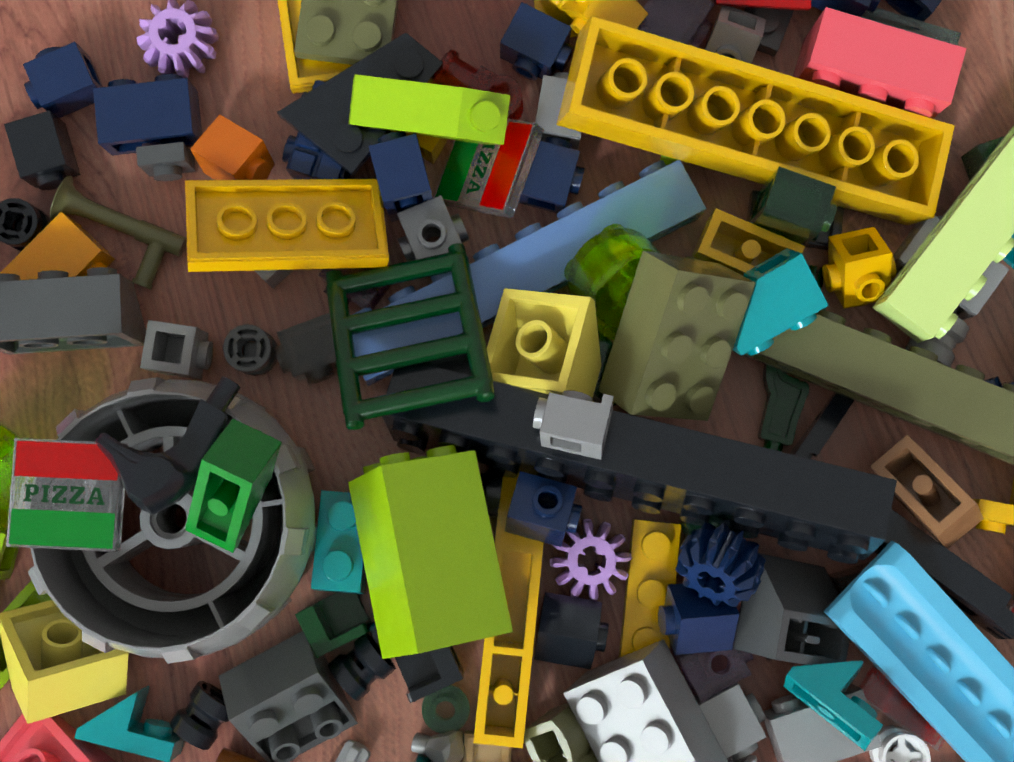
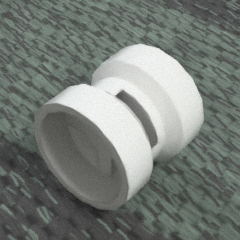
(908, 747)

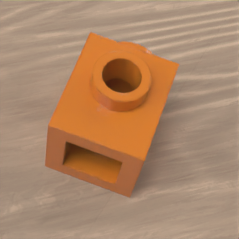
(232, 152)

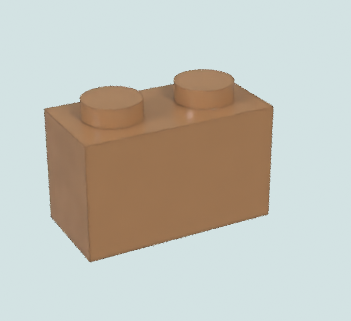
(928, 492)

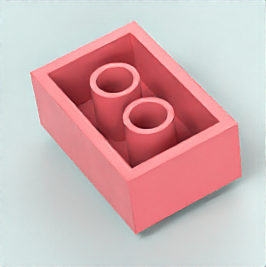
(880, 63)

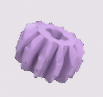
(164, 31)
(600, 547)

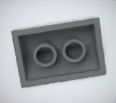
(69, 312)

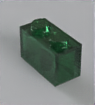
(794, 206)

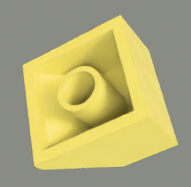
(545, 342)
(53, 666)

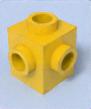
(858, 267)

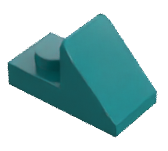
(823, 689)
(122, 730)

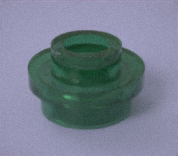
(453, 695)

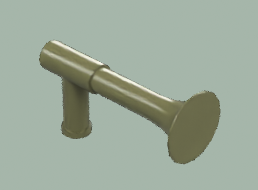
(159, 240)

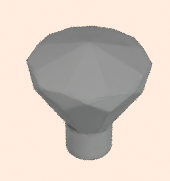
(440, 747)

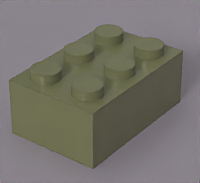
(675, 337)

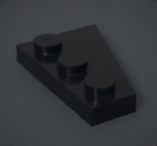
(325, 111)

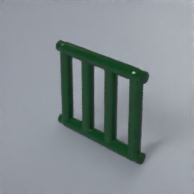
(346, 325)

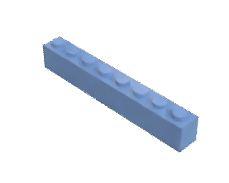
(537, 260)

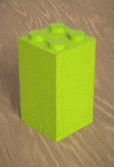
(428, 552)

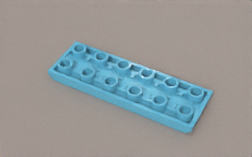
(931, 654)

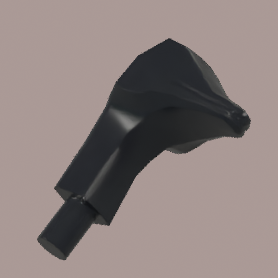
(166, 477)

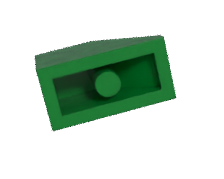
(231, 484)

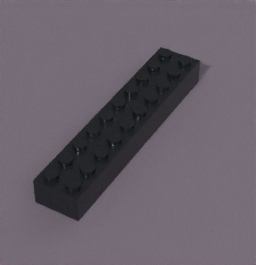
(661, 468)

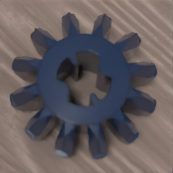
(720, 564)

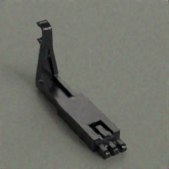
(967, 587)

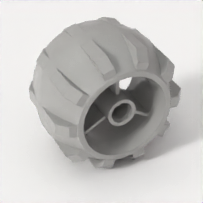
(126, 611)

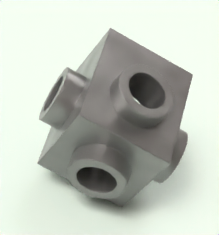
(427, 221)

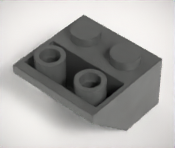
(788, 615)
(286, 700)

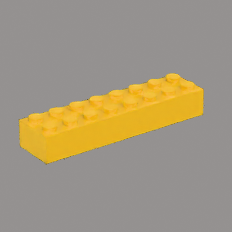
(753, 121)

